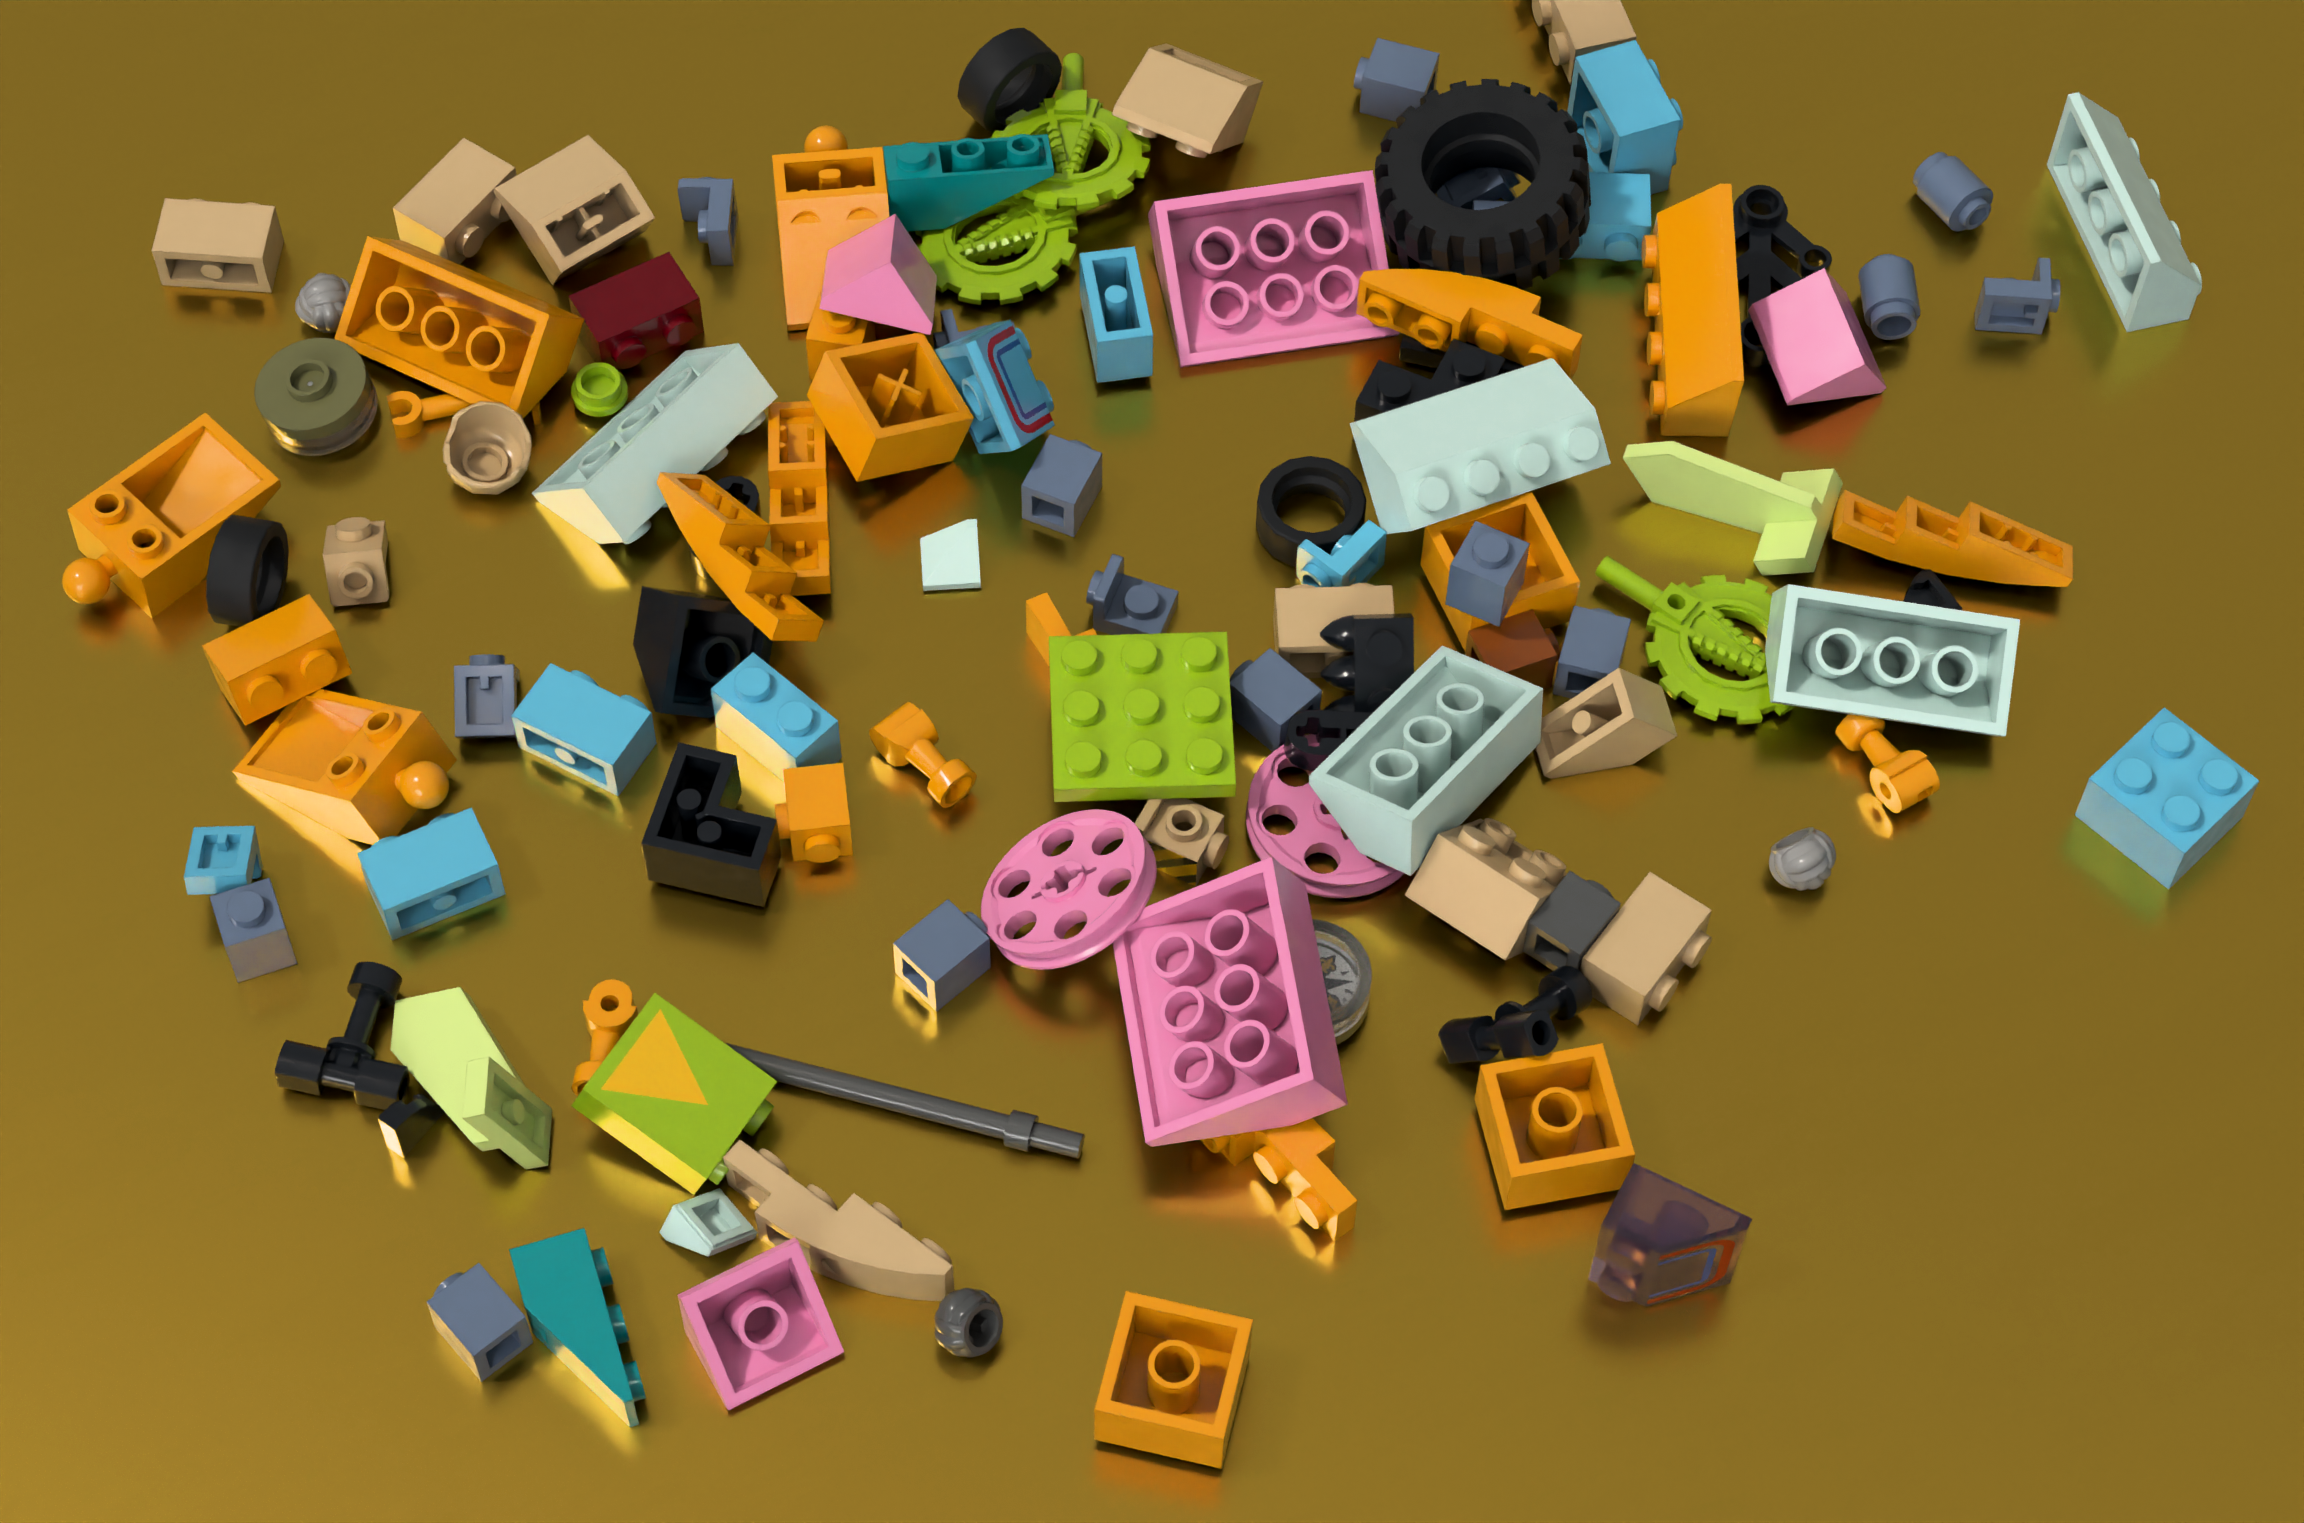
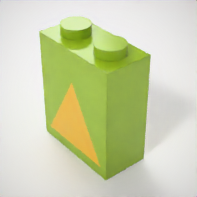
(676, 1095)

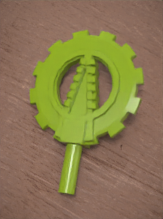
(1072, 127)
(1017, 227)
(1693, 623)

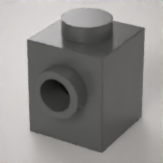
(1569, 922)

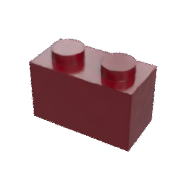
(638, 313)

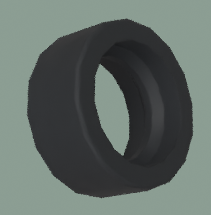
(1008, 76)
(1300, 477)
(246, 570)

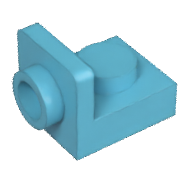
(1350, 562)
(222, 859)

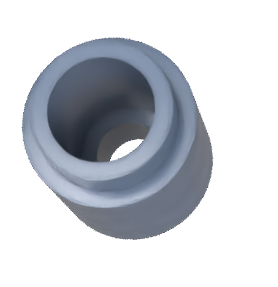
(1953, 192)
(1889, 296)

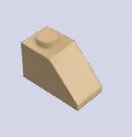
(1605, 726)

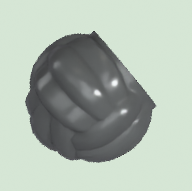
(968, 1322)

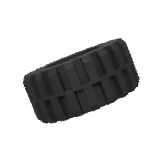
(1480, 130)

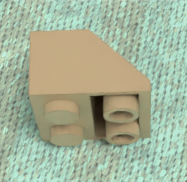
(1188, 101)
(574, 208)
(1486, 883)

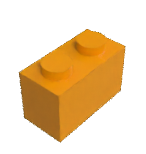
(277, 659)

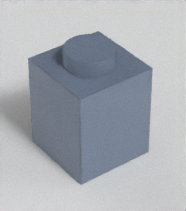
(1395, 78)
(1062, 485)
(1487, 573)
(1590, 649)
(1269, 695)
(253, 930)
(943, 954)
(479, 1321)

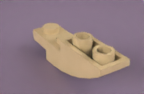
(853, 1245)

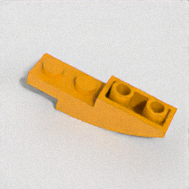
(1473, 309)
(1302, 1162)

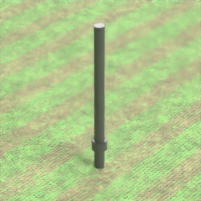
(1018, 1129)

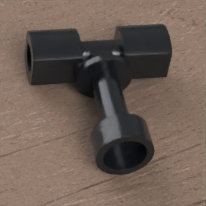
(1518, 1028)
(348, 1059)

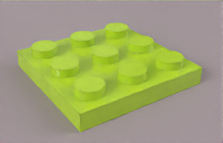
(1141, 717)

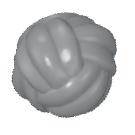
(322, 302)
(1802, 859)

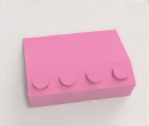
(1268, 267)
(1228, 1009)

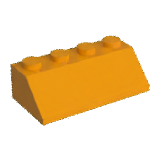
(1694, 315)
(455, 327)

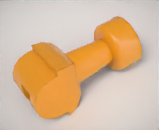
(910, 738)
(1896, 777)
(607, 1018)

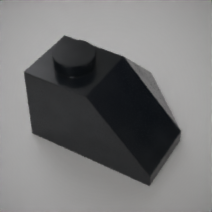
(689, 646)

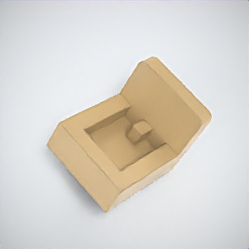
(356, 562)

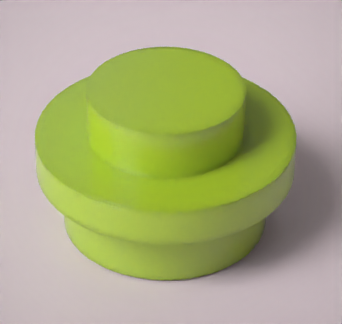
(599, 390)

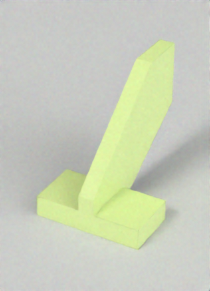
(1787, 512)
(470, 1075)

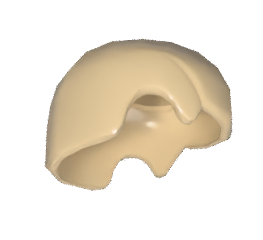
(487, 448)

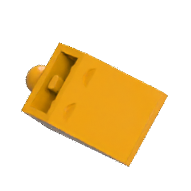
(819, 204)
(170, 506)
(350, 764)

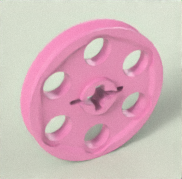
(1312, 834)
(1068, 889)

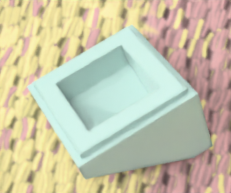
(951, 557)
(707, 1224)

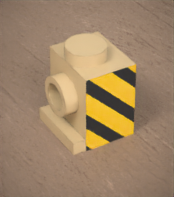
(1183, 837)

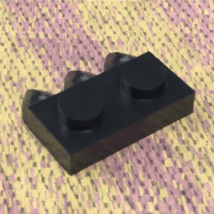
(1379, 661)

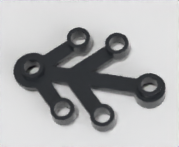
(1763, 216)

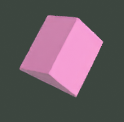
(881, 278)
(1815, 342)
(759, 1324)

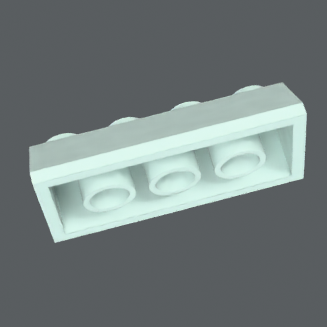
(2121, 218)
(670, 428)
(1477, 446)
(1891, 659)
(1429, 756)

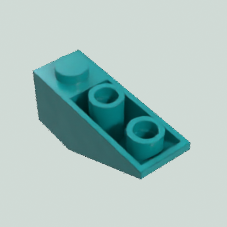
(952, 180)
(569, 1315)

